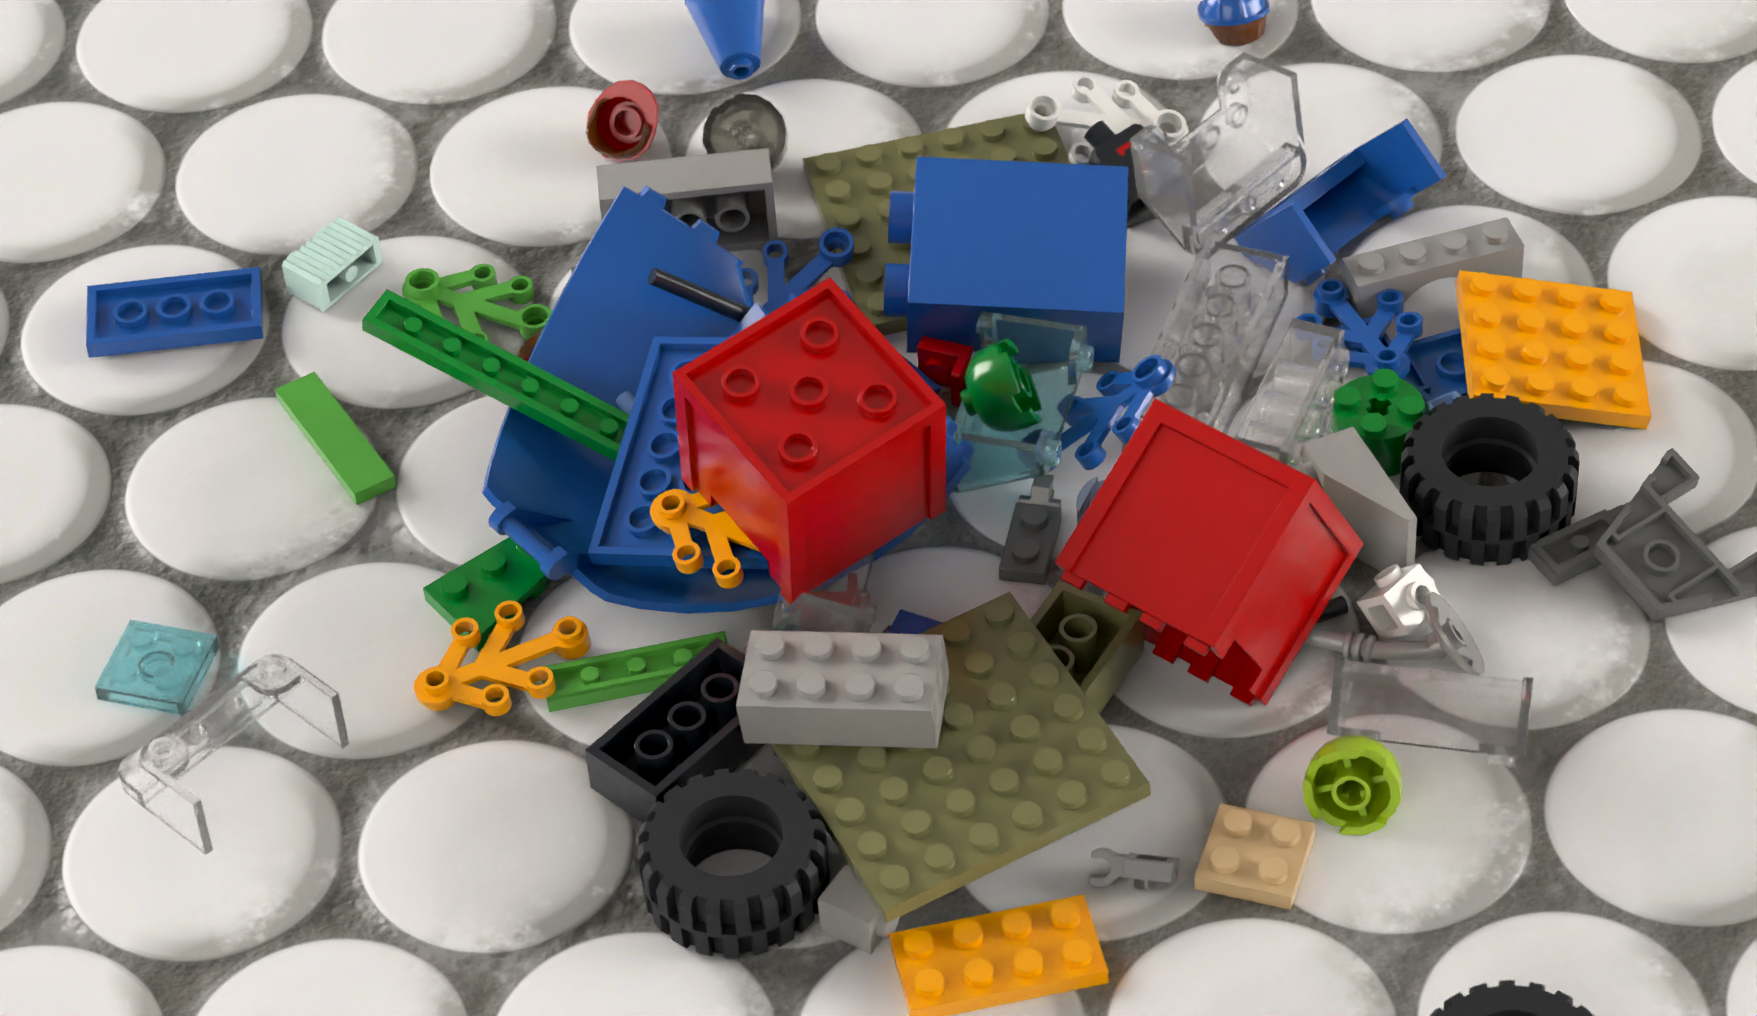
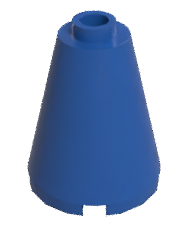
(731, 33)

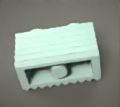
(331, 263)

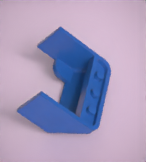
(1345, 201)

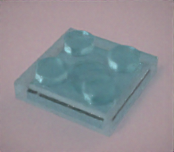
(157, 667)

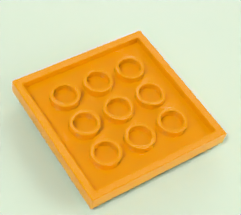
(1553, 347)

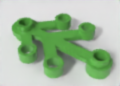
(428, 290)

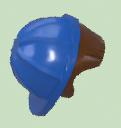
(1234, 20)

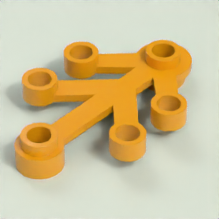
(718, 527)
(449, 683)

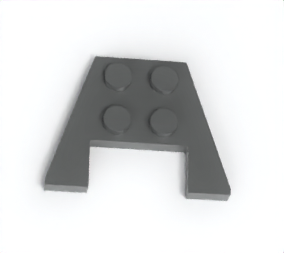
(1662, 558)

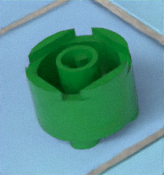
(1381, 412)

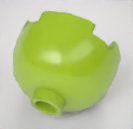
(1353, 784)

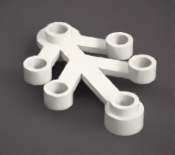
(1108, 110)

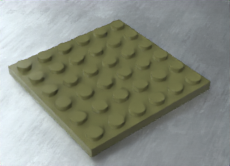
(856, 186)
(1011, 771)

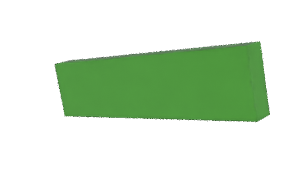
(335, 438)
(622, 672)

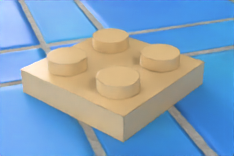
(1255, 856)

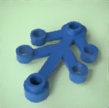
(777, 290)
(1332, 301)
(1099, 414)

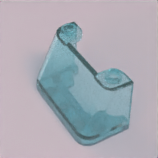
(1056, 359)

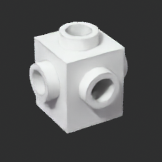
(1398, 601)

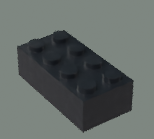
(674, 734)

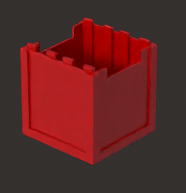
(812, 437)
(1213, 549)

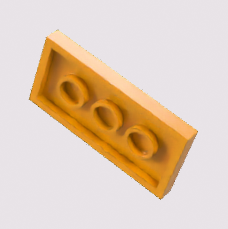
(998, 958)

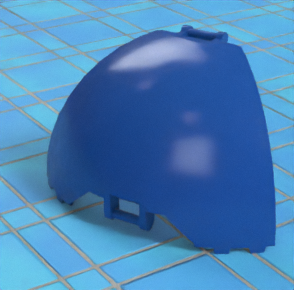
(599, 341)

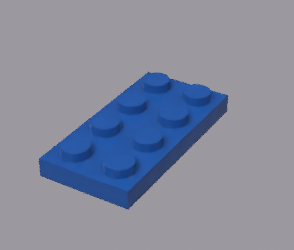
(174, 312)

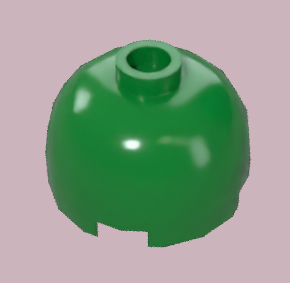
(1001, 389)

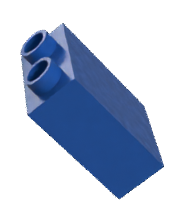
(1010, 243)

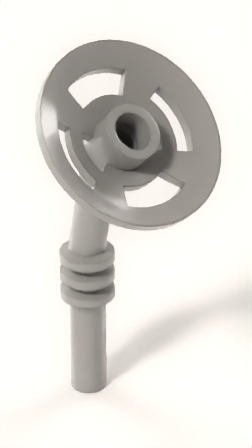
(1447, 638)

